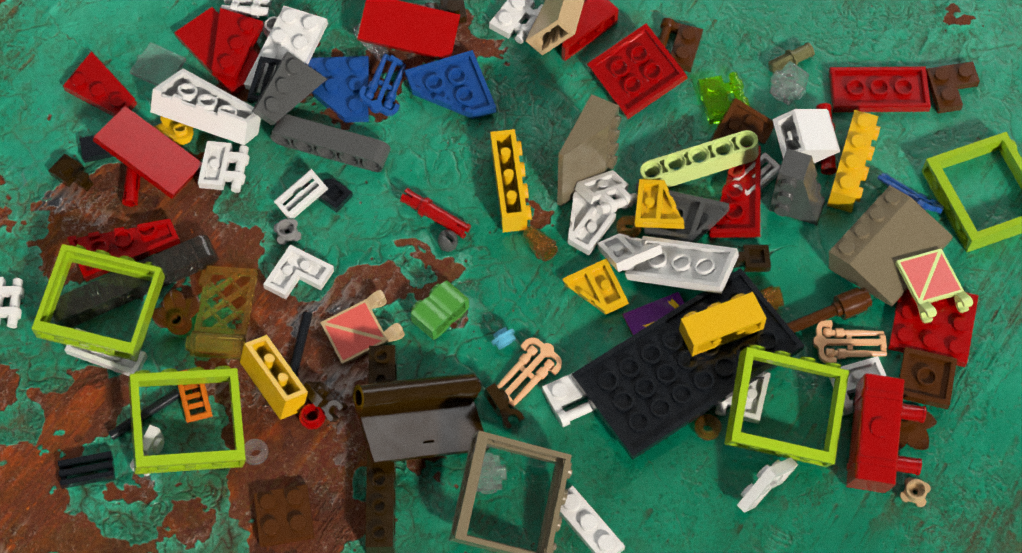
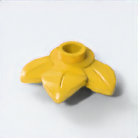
(176, 131)

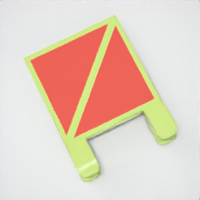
(931, 280)

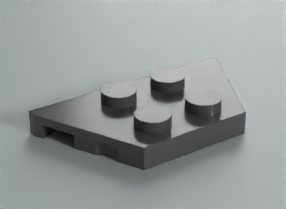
(698, 215)

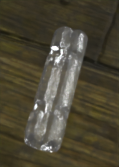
(377, 50)

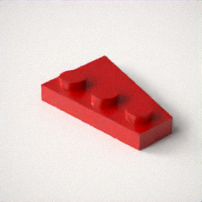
(99, 87)

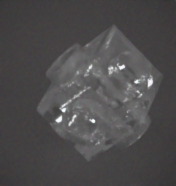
(789, 83)
(491, 474)

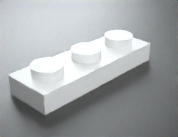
(110, 362)
(589, 525)

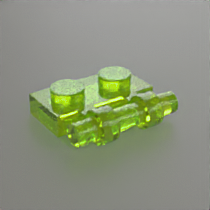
(715, 97)

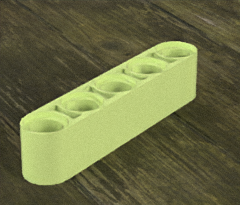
(708, 152)

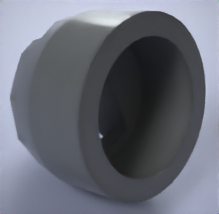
(444, 243)

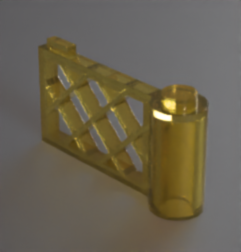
(215, 340)

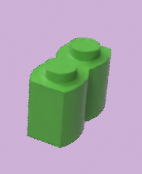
(439, 310)

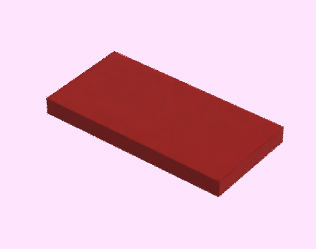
(409, 28)
(200, 39)
(879, 89)
(148, 152)

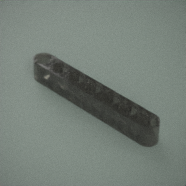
(121, 289)

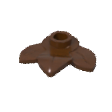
(176, 309)
(915, 433)

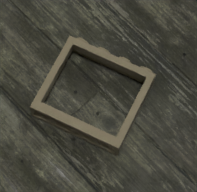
(557, 493)

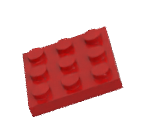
(637, 71)
(946, 335)

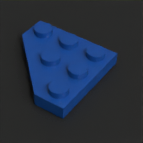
(453, 84)
(342, 85)

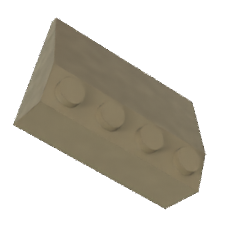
(589, 146)
(885, 233)

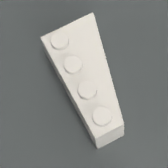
(204, 107)

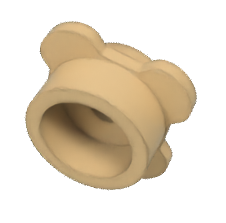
(915, 484)

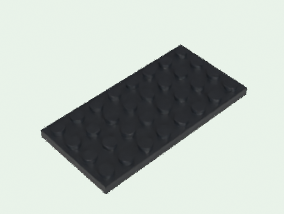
(655, 385)

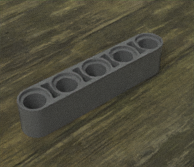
(330, 143)

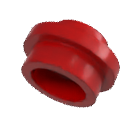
(308, 410)

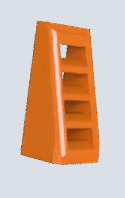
(203, 393)

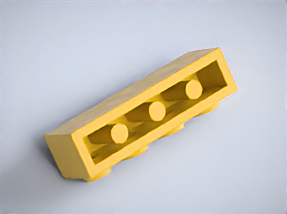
(853, 160)
(509, 181)

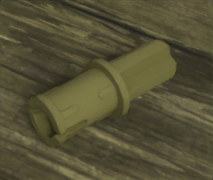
(795, 56)

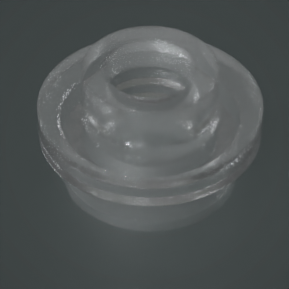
(256, 444)

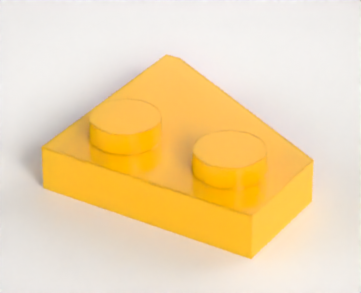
(656, 206)
(598, 286)

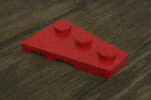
(234, 43)

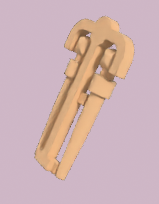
(547, 351)
(841, 353)

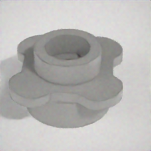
(287, 225)

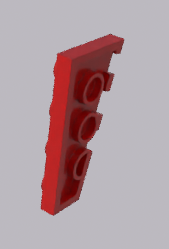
(744, 210)
(132, 242)

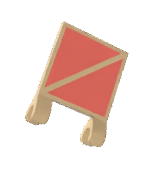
(357, 329)

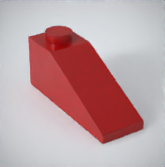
(595, 19)

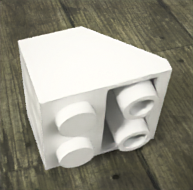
(807, 132)

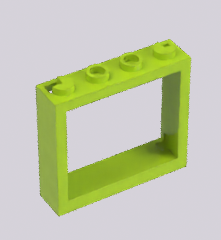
(953, 208)
(102, 260)
(736, 438)
(186, 461)

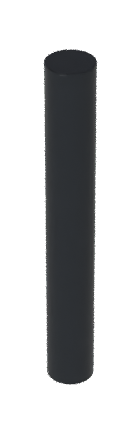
(300, 342)
(145, 413)

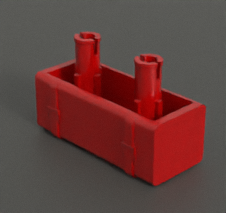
(877, 433)

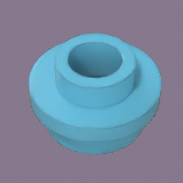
(503, 338)

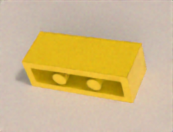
(722, 323)
(273, 377)

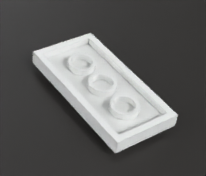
(292, 33)
(686, 265)

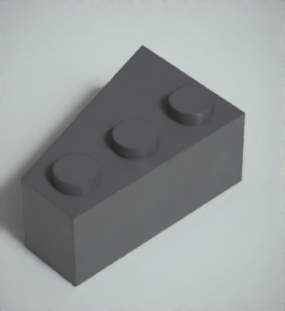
(797, 189)

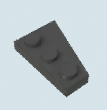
(286, 88)

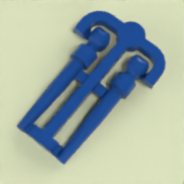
(376, 105)
(921, 199)

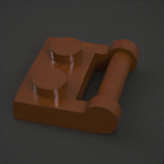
(685, 44)

